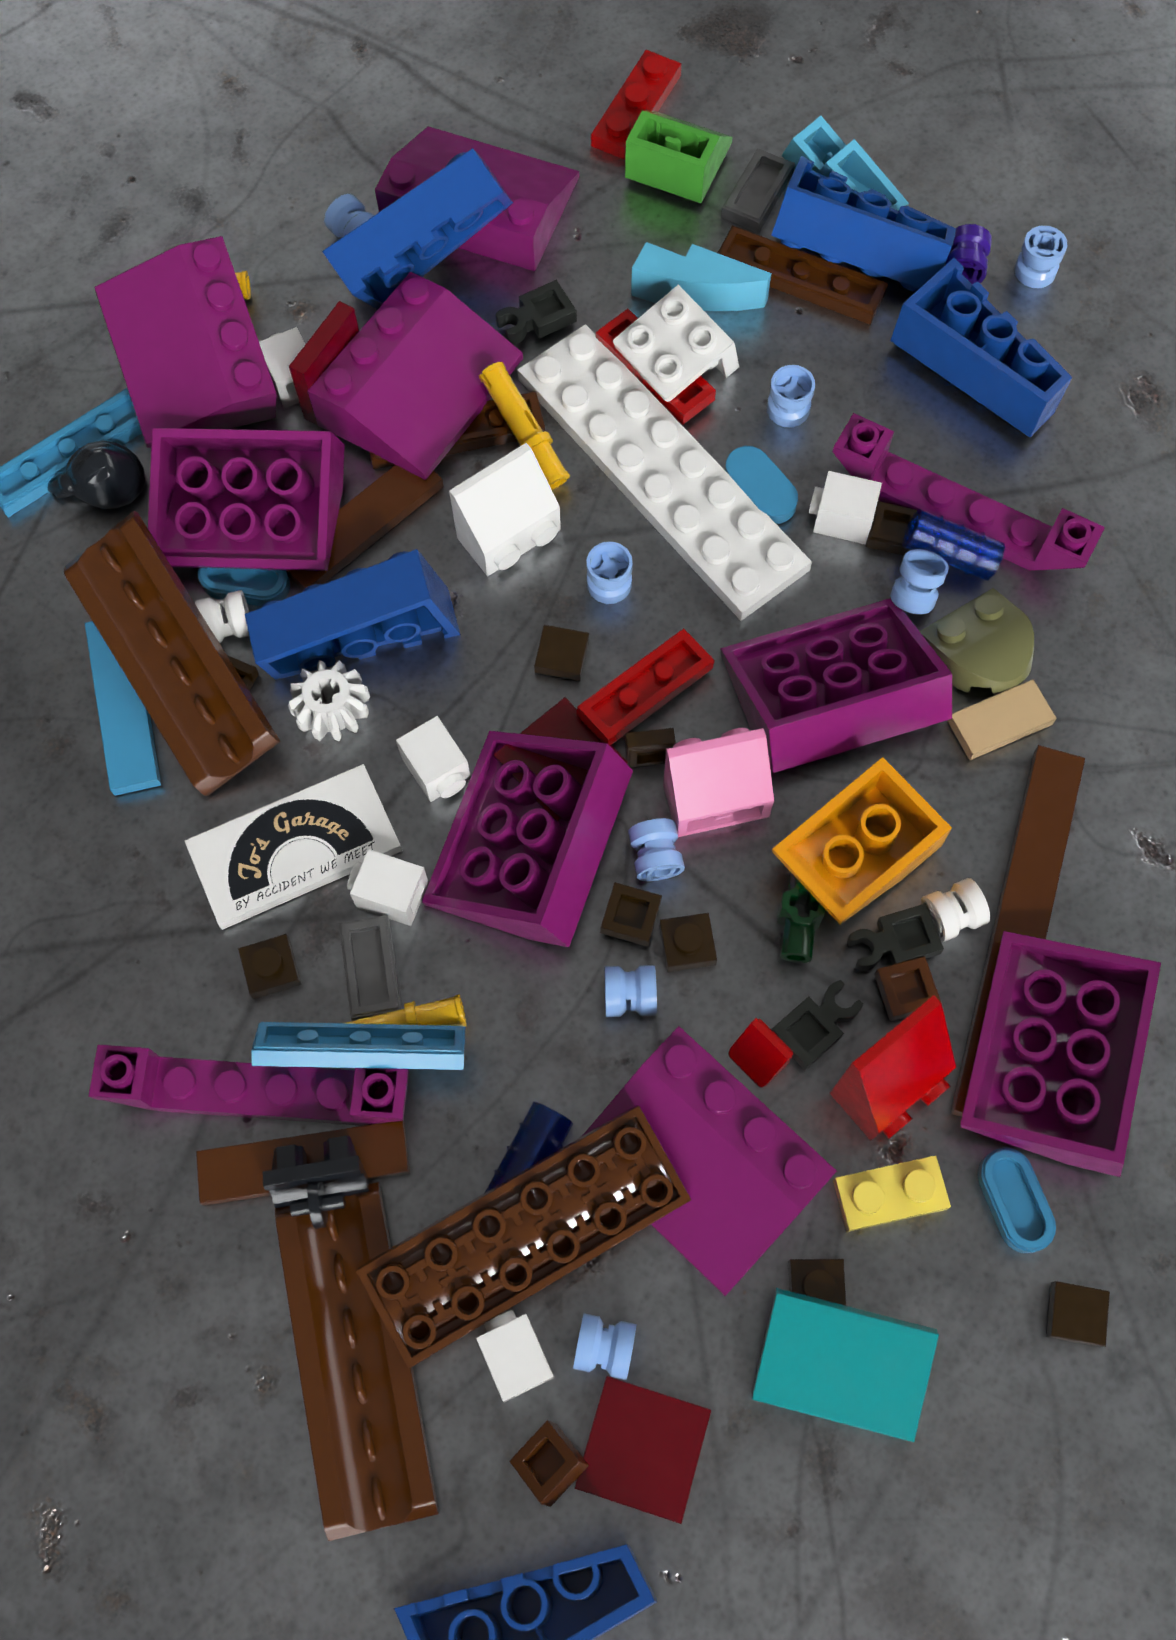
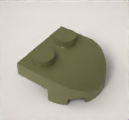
(984, 643)

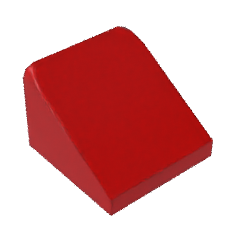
(760, 1053)

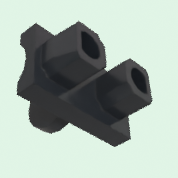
(318, 1185)

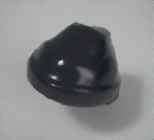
(101, 475)

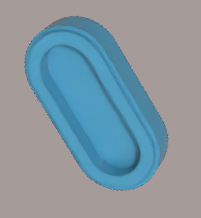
(763, 482)
(257, 584)
(1016, 1200)

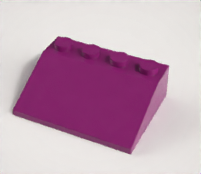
(534, 186)
(187, 341)
(411, 377)
(245, 497)
(839, 683)
(510, 857)
(1062, 1051)
(731, 1154)

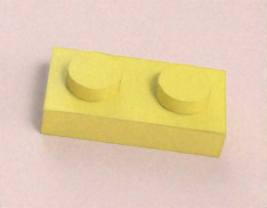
(891, 1193)

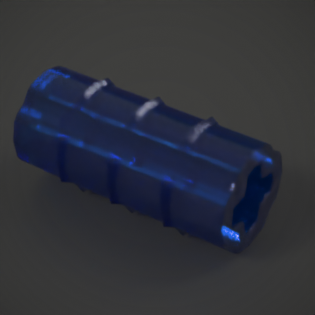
(956, 544)
(537, 1138)

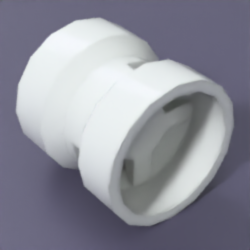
(214, 614)
(957, 909)

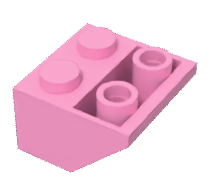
(718, 781)

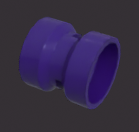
(971, 249)

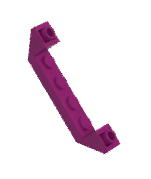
(1027, 541)
(241, 1090)

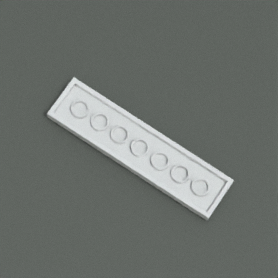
(664, 472)

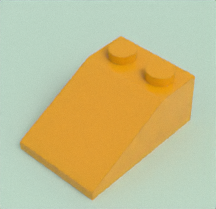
(863, 841)

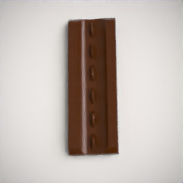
(170, 655)
(522, 1235)
(353, 1380)

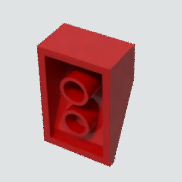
(898, 1072)

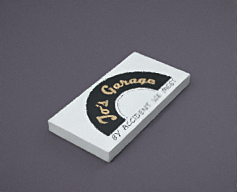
(291, 846)

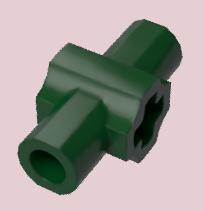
(797, 930)

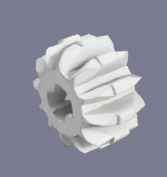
(311, 696)

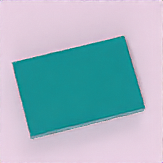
(845, 1364)

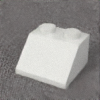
(505, 510)

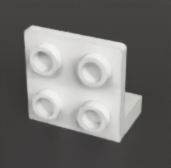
(676, 344)

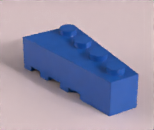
(861, 228)
(418, 229)
(980, 350)
(352, 616)
(551, 1603)

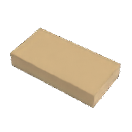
(1001, 719)

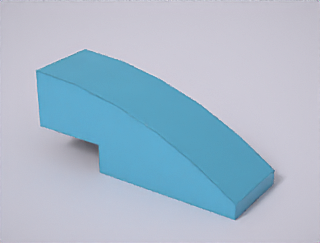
(830, 153)
(706, 276)

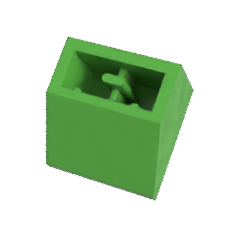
(674, 154)

